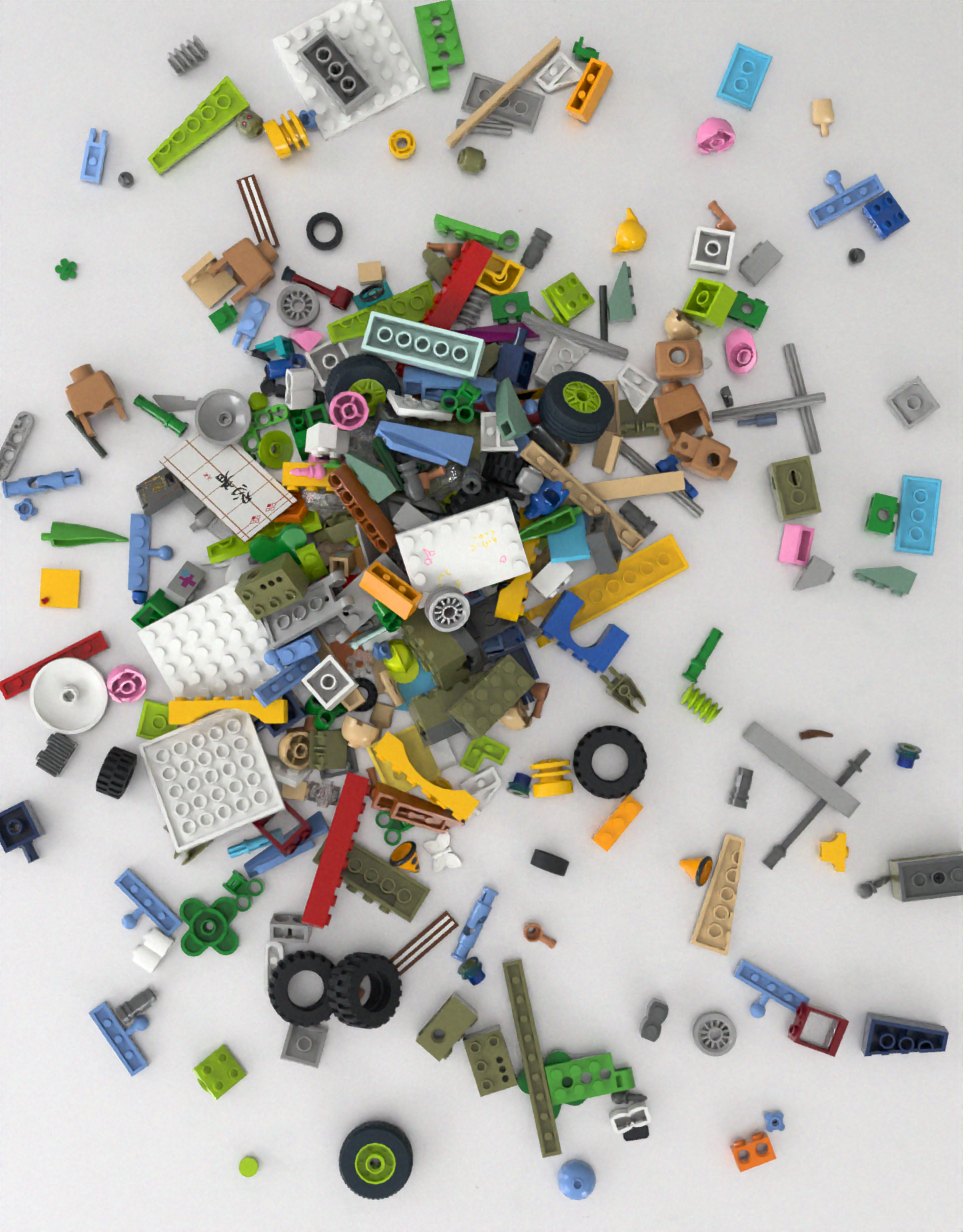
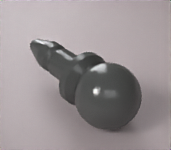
(866, 890)
(624, 1097)

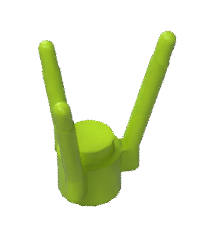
(558, 318)

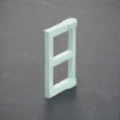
(365, 636)

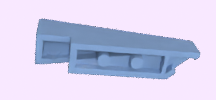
(433, 384)
(426, 443)
(272, 857)

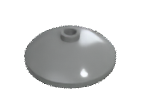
(214, 409)
(424, 505)

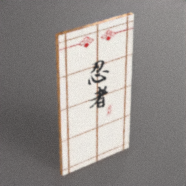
(229, 484)

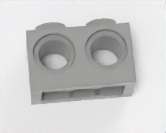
(289, 929)

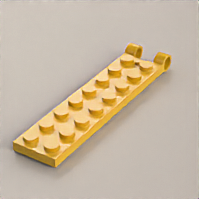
(608, 591)

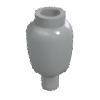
(202, 519)

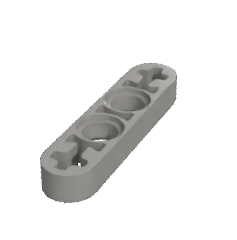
(15, 447)

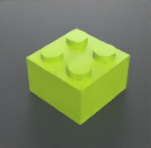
(709, 302)

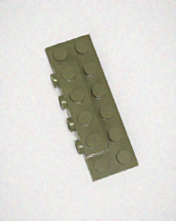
(381, 883)

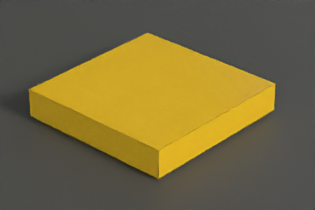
(60, 587)

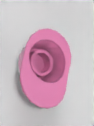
(741, 350)

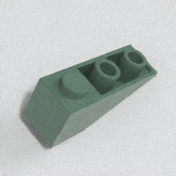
(619, 304)
(509, 412)
(376, 479)
(894, 578)

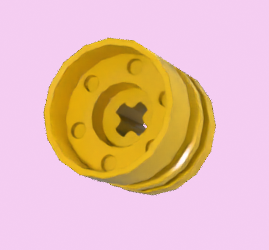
(286, 134)
(551, 778)

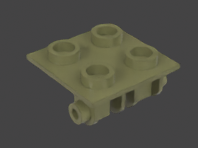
(640, 424)
(327, 750)

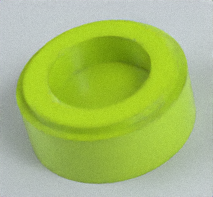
(257, 401)
(248, 1166)

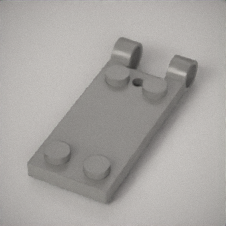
(363, 600)
(308, 612)

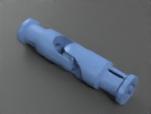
(50, 481)
(476, 920)

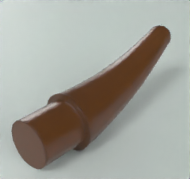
(808, 734)

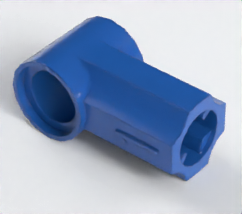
(278, 368)

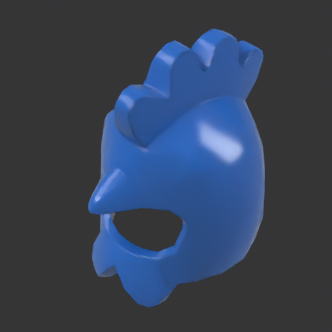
(546, 499)

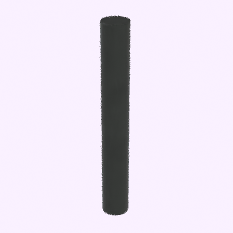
(603, 313)
(92, 441)

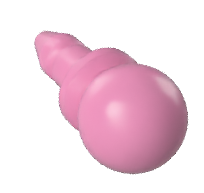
(317, 471)

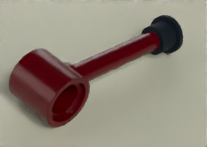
(339, 297)

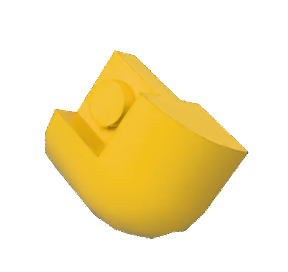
(500, 275)

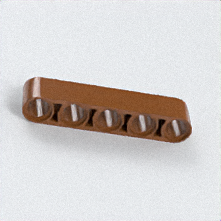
(363, 508)

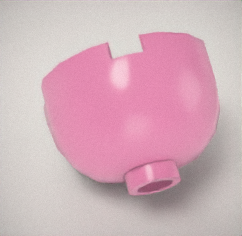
(715, 134)
(348, 410)
(126, 683)

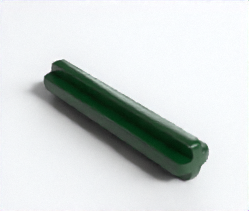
(387, 460)

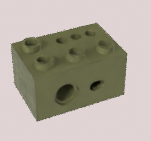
(794, 488)
(272, 586)
(454, 1019)
(490, 1060)

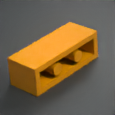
(589, 90)
(390, 590)
(617, 822)

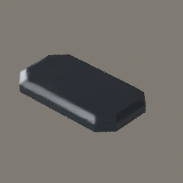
(636, 1133)

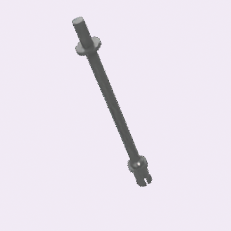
(780, 850)

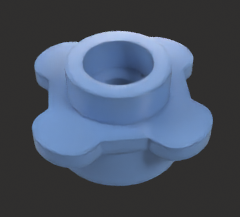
(304, 115)
(25, 504)
(381, 651)
(770, 1117)

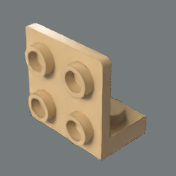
(206, 287)

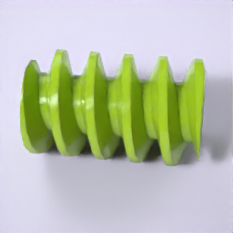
(700, 704)

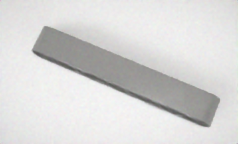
(801, 769)

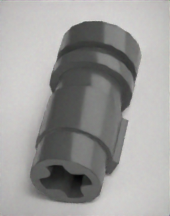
(535, 249)
(472, 477)
(412, 482)
(638, 518)
(741, 788)
(137, 1004)

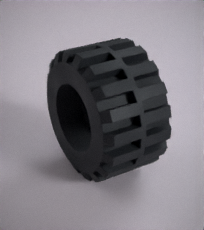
(503, 469)
(116, 772)

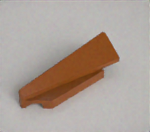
(413, 809)

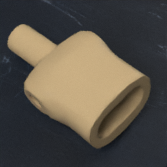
(822, 114)
(382, 716)

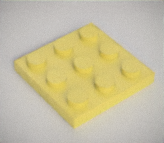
(419, 757)

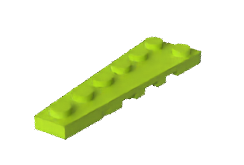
(208, 118)
(406, 305)
(235, 547)

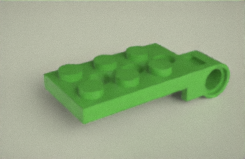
(432, 50)
(464, 231)
(618, 1080)

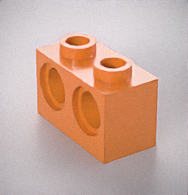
(754, 1157)

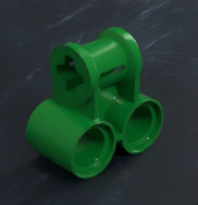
(464, 398)
(387, 617)
(321, 712)
(393, 825)
(242, 888)

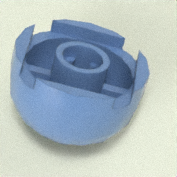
(576, 1179)

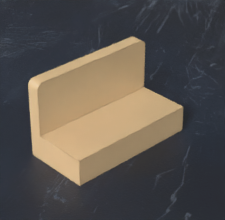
(607, 451)

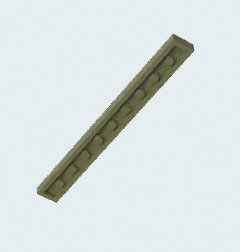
(532, 1058)

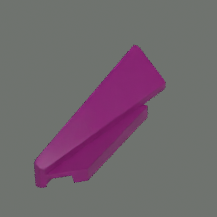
(499, 333)

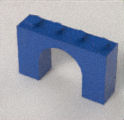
(557, 626)

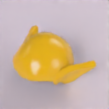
(630, 234)

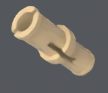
(391, 688)

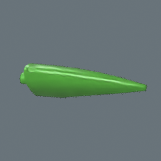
(556, 521)
(73, 535)

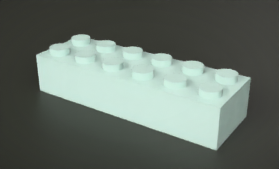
(423, 346)

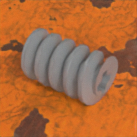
(186, 54)
(471, 306)

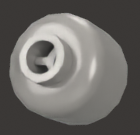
(529, 480)

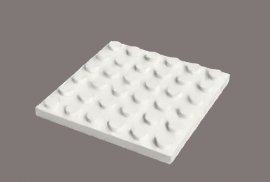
(373, 45)
(211, 648)
(211, 777)

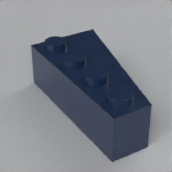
(897, 1035)

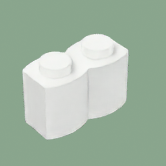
(299, 388)
(153, 949)
(634, 1116)

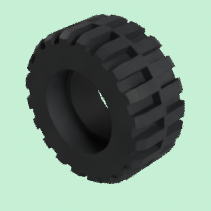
(489, 493)
(636, 762)
(279, 983)
(383, 993)

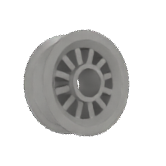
(283, 297)
(452, 618)
(731, 1037)

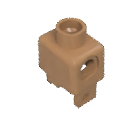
(250, 266)
(691, 366)
(91, 395)
(681, 410)
(695, 453)

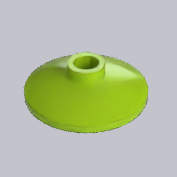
(282, 449)

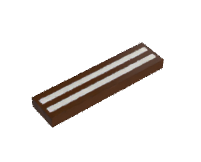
(257, 210)
(424, 942)

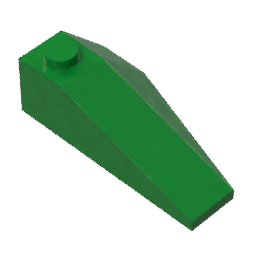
(154, 609)

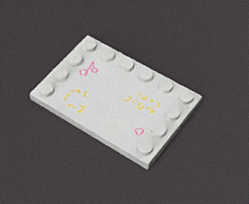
(464, 550)

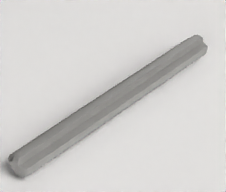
(574, 335)
(800, 390)
(768, 407)
(648, 469)

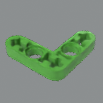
(253, 431)

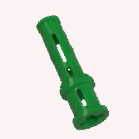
(167, 419)
(698, 663)

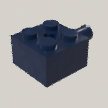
(515, 361)
(522, 656)
(296, 712)
(23, 836)

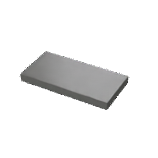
(518, 109)

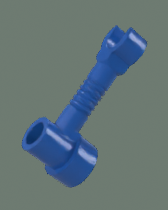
(668, 465)

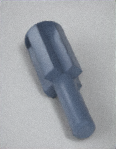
(760, 420)

